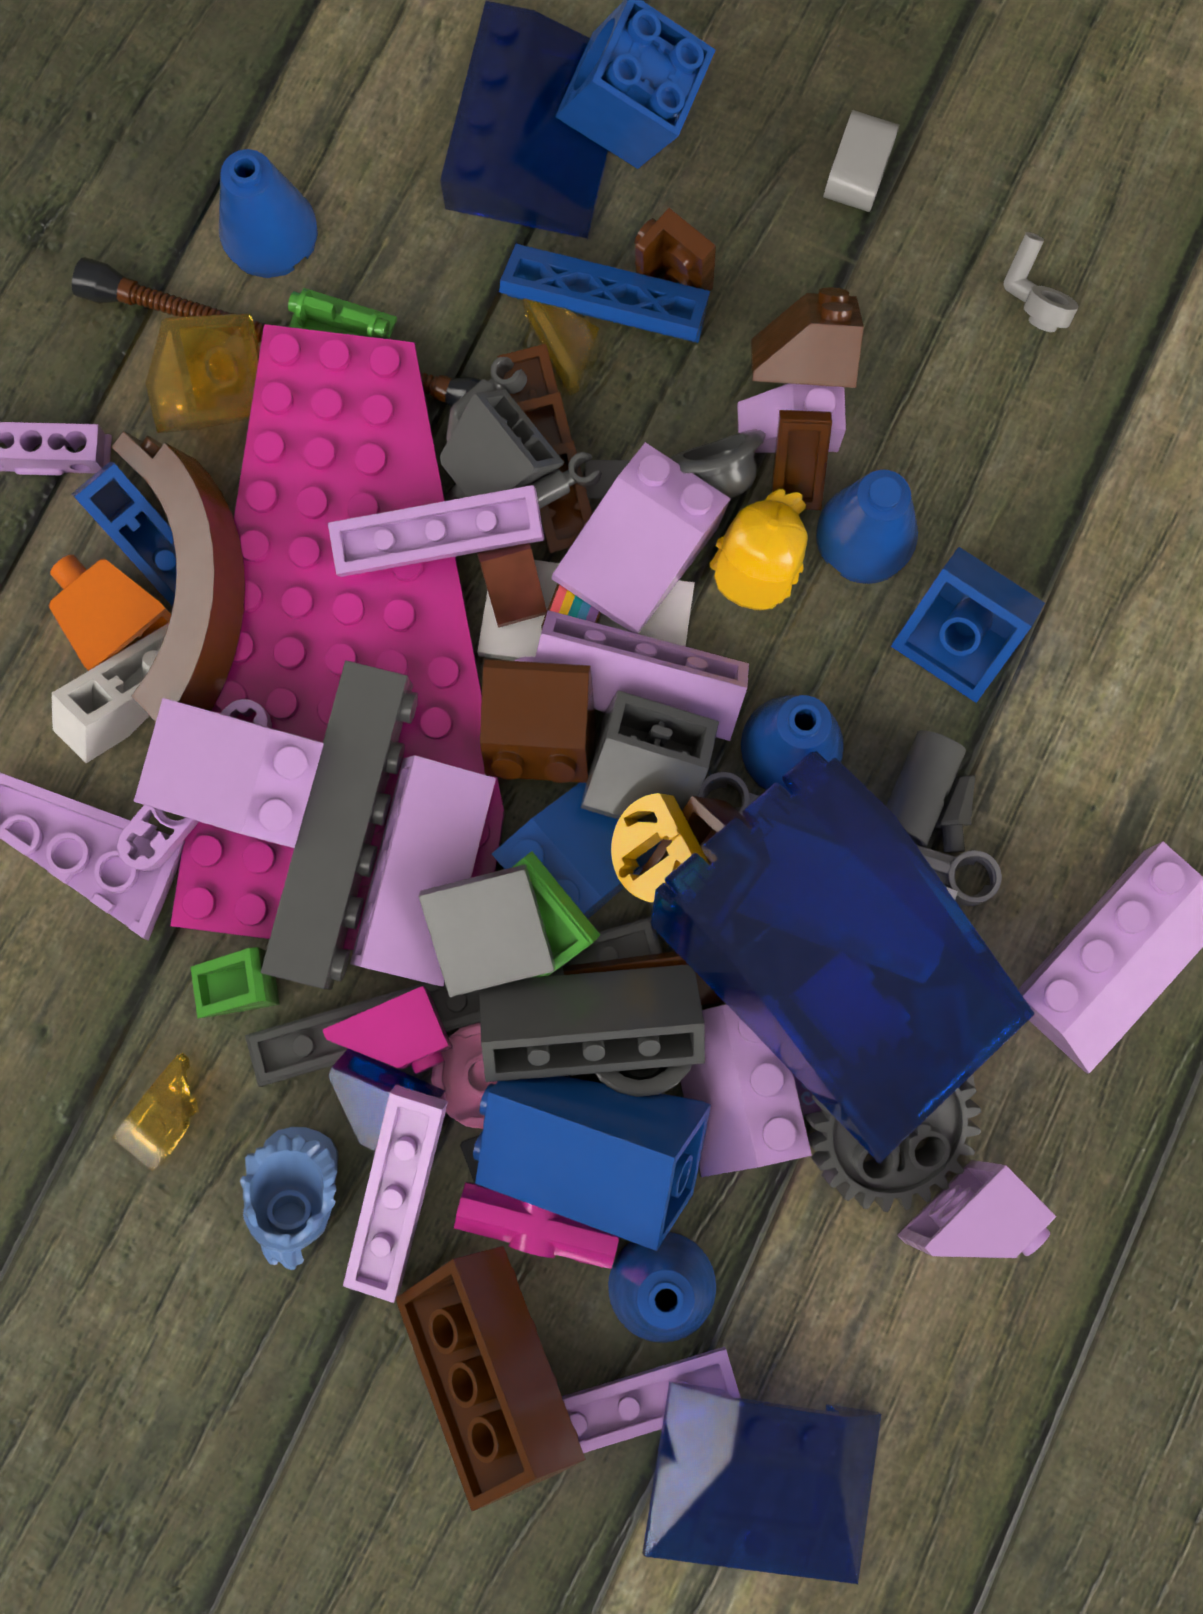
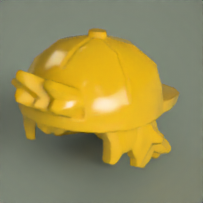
(762, 552)

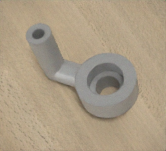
(1046, 306)

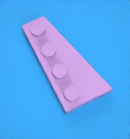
(81, 851)

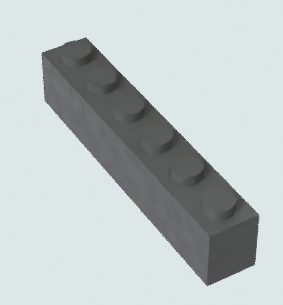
(339, 826)

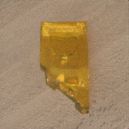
(159, 1116)

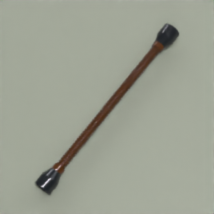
(103, 284)

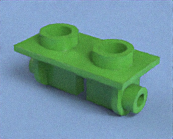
(330, 314)

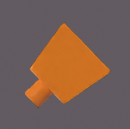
(102, 609)

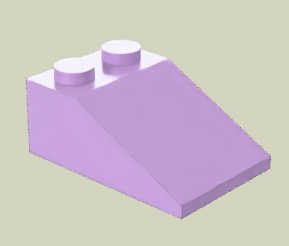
(641, 538)
(228, 772)

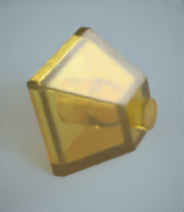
(203, 372)

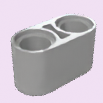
(861, 161)

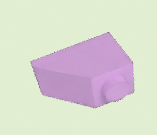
(762, 411)

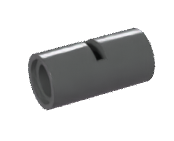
(924, 783)

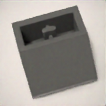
(646, 752)

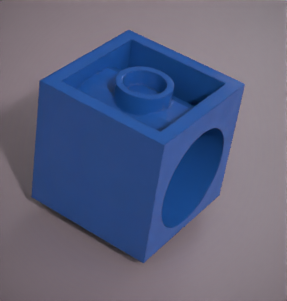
(635, 82)

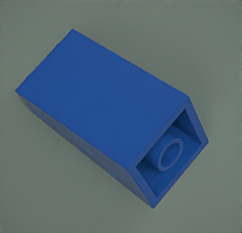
(592, 1153)

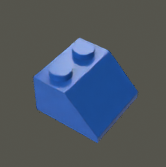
(968, 624)

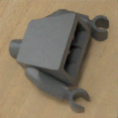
(499, 448)

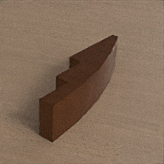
(543, 405)

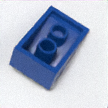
(573, 848)

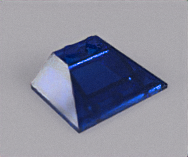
(762, 1485)

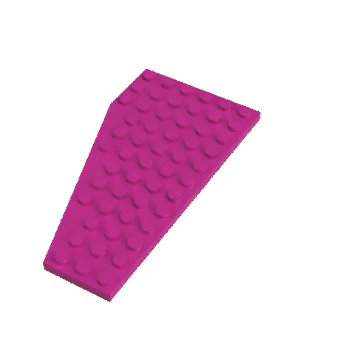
(331, 439)

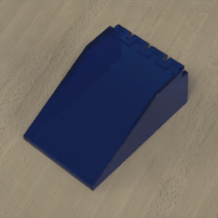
(842, 952)

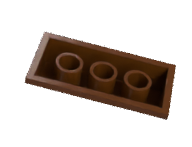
(488, 1377)

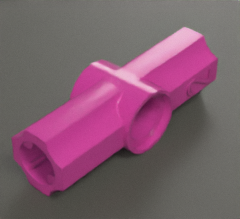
(532, 1228)

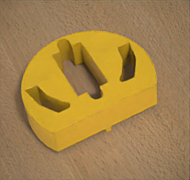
(635, 838)

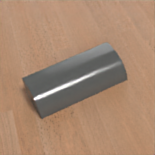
(592, 1023)

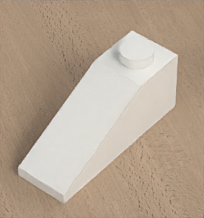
(98, 705)

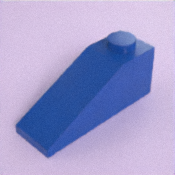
(132, 526)

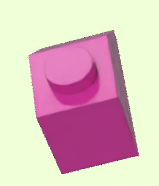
(396, 1032)

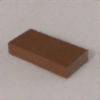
(802, 454)

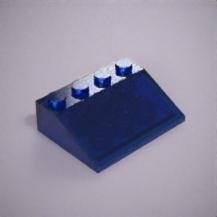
(506, 145)

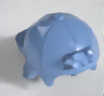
(289, 1192)

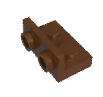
(677, 250)

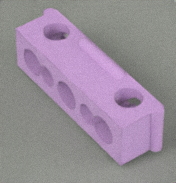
(52, 455)

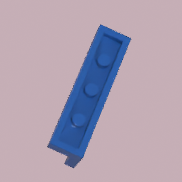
(605, 292)

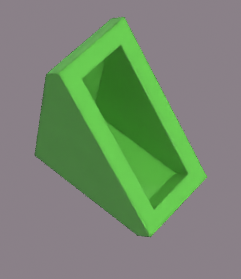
(233, 984)

